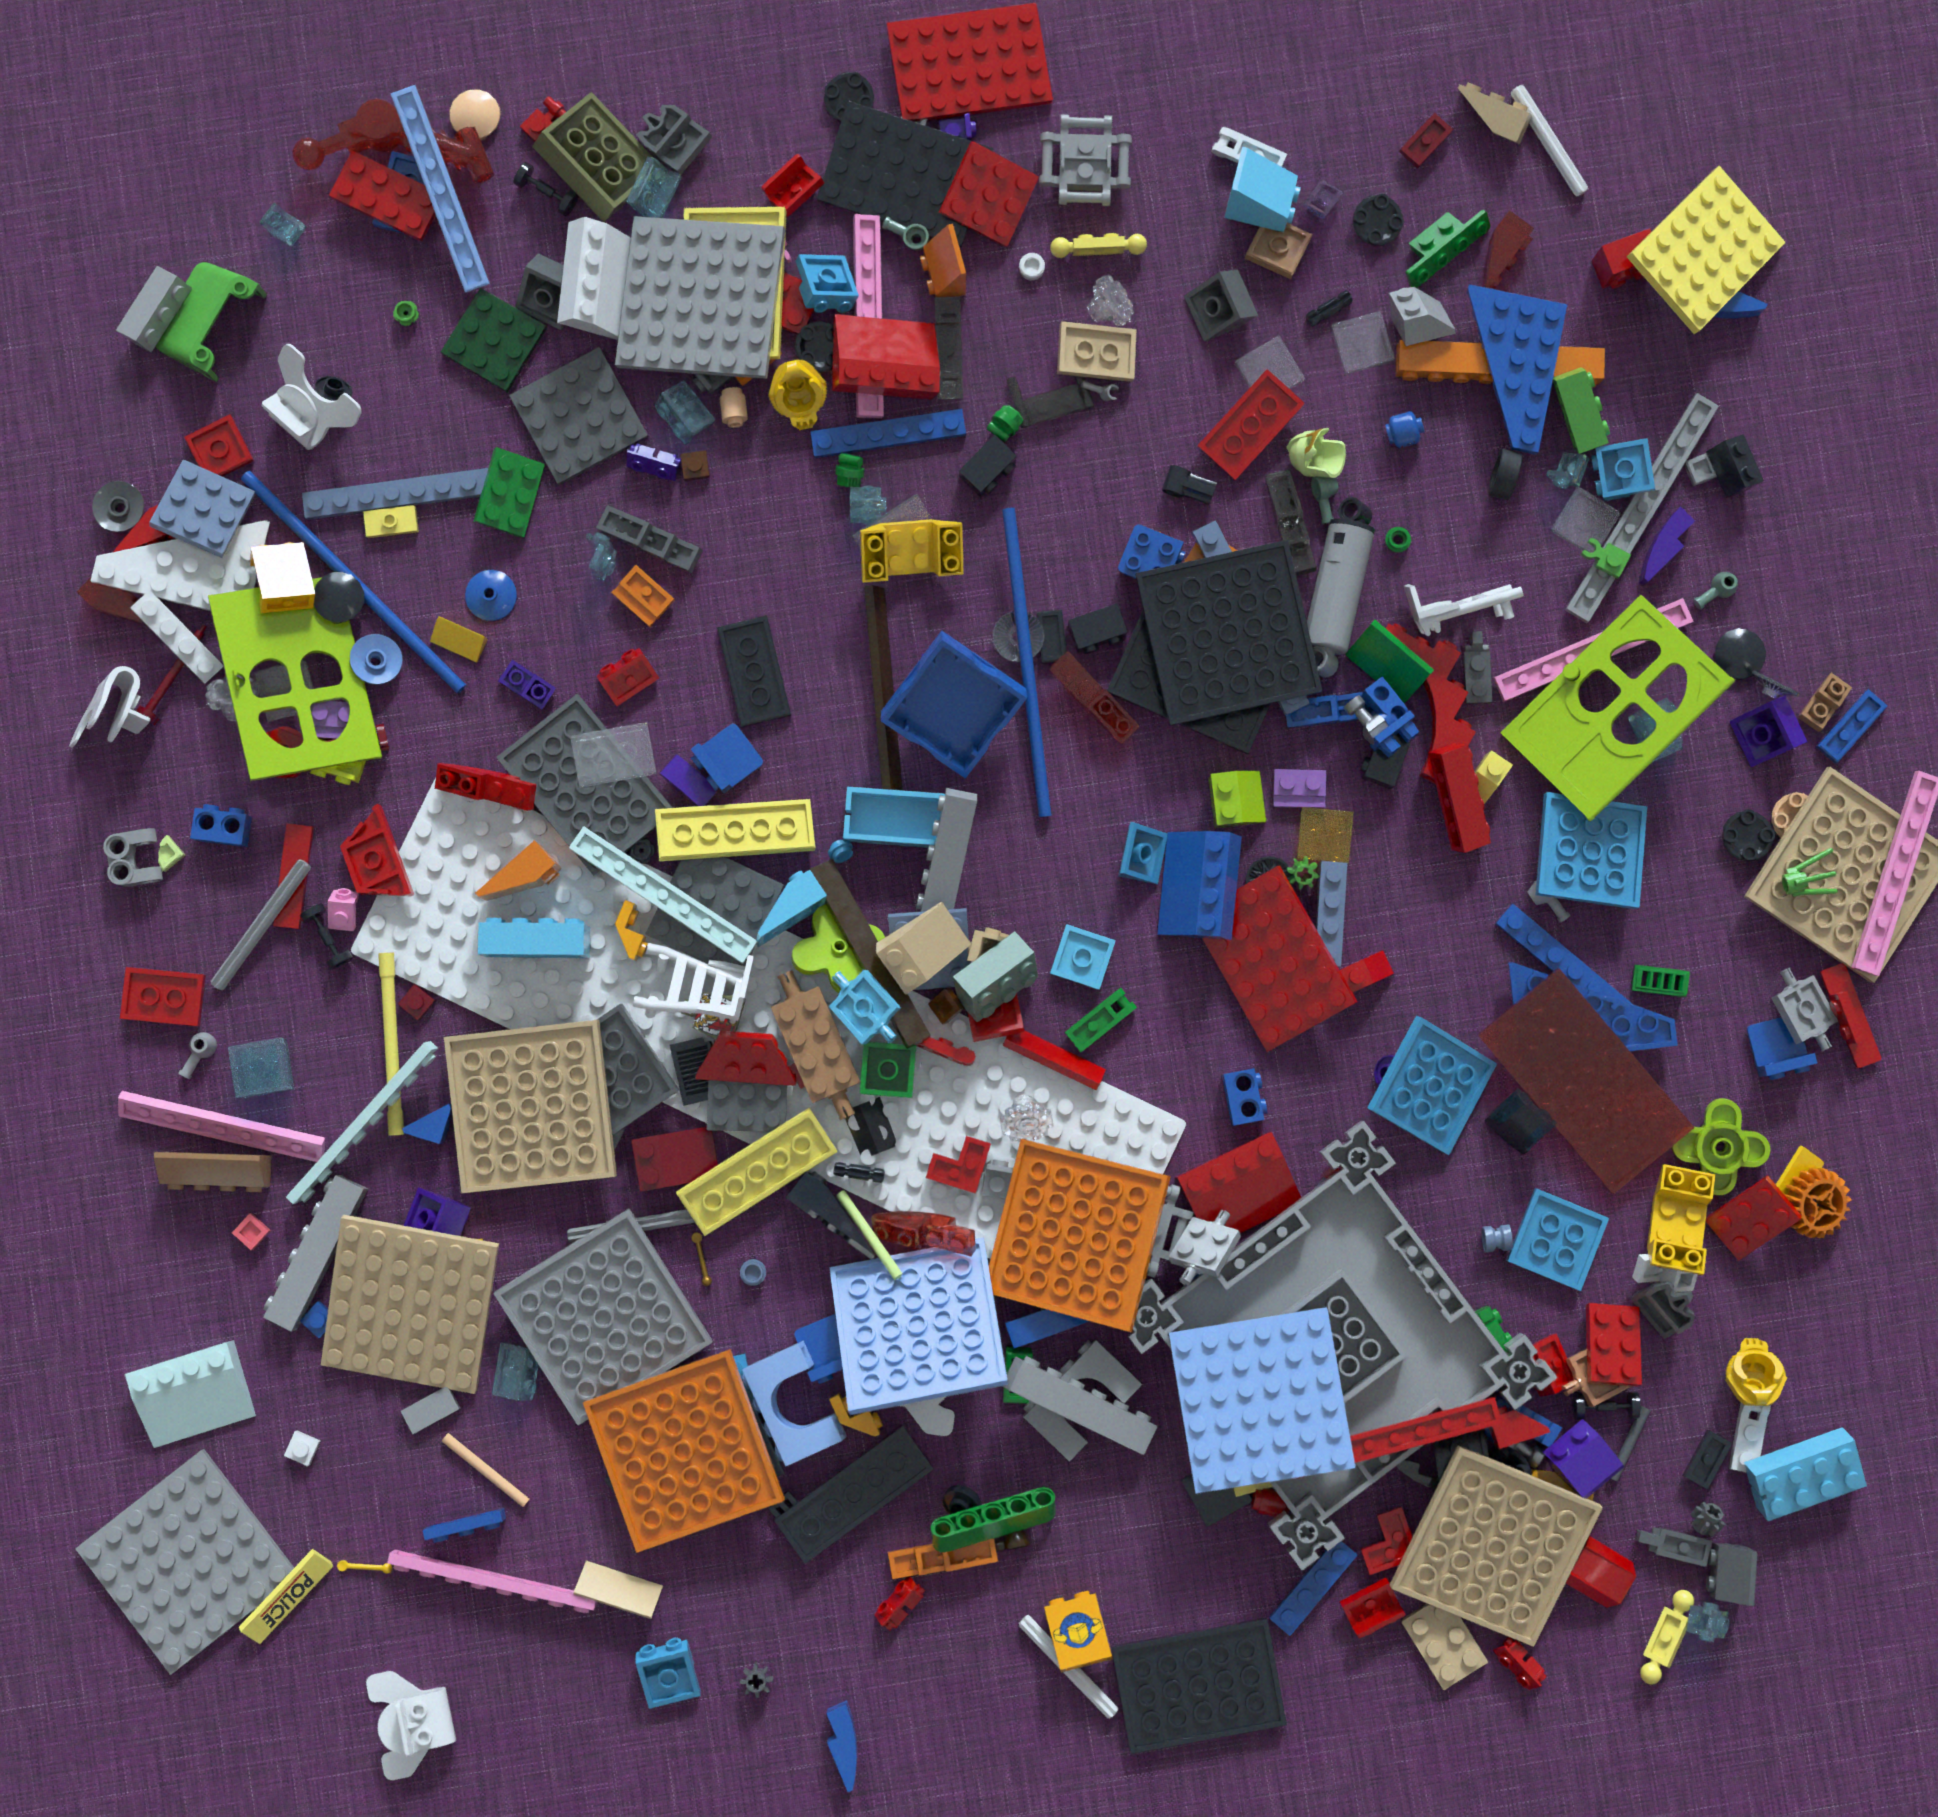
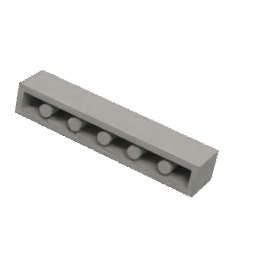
(949, 849)
(314, 1254)
(1079, 1405)

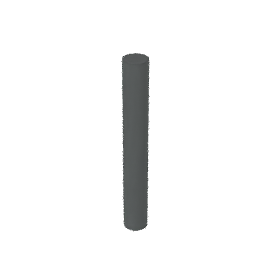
(1631, 1439)

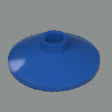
(497, 606)

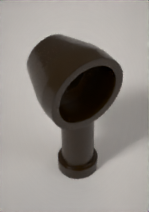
(1013, 1541)

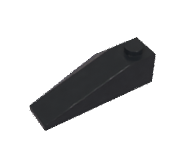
(820, 1203)

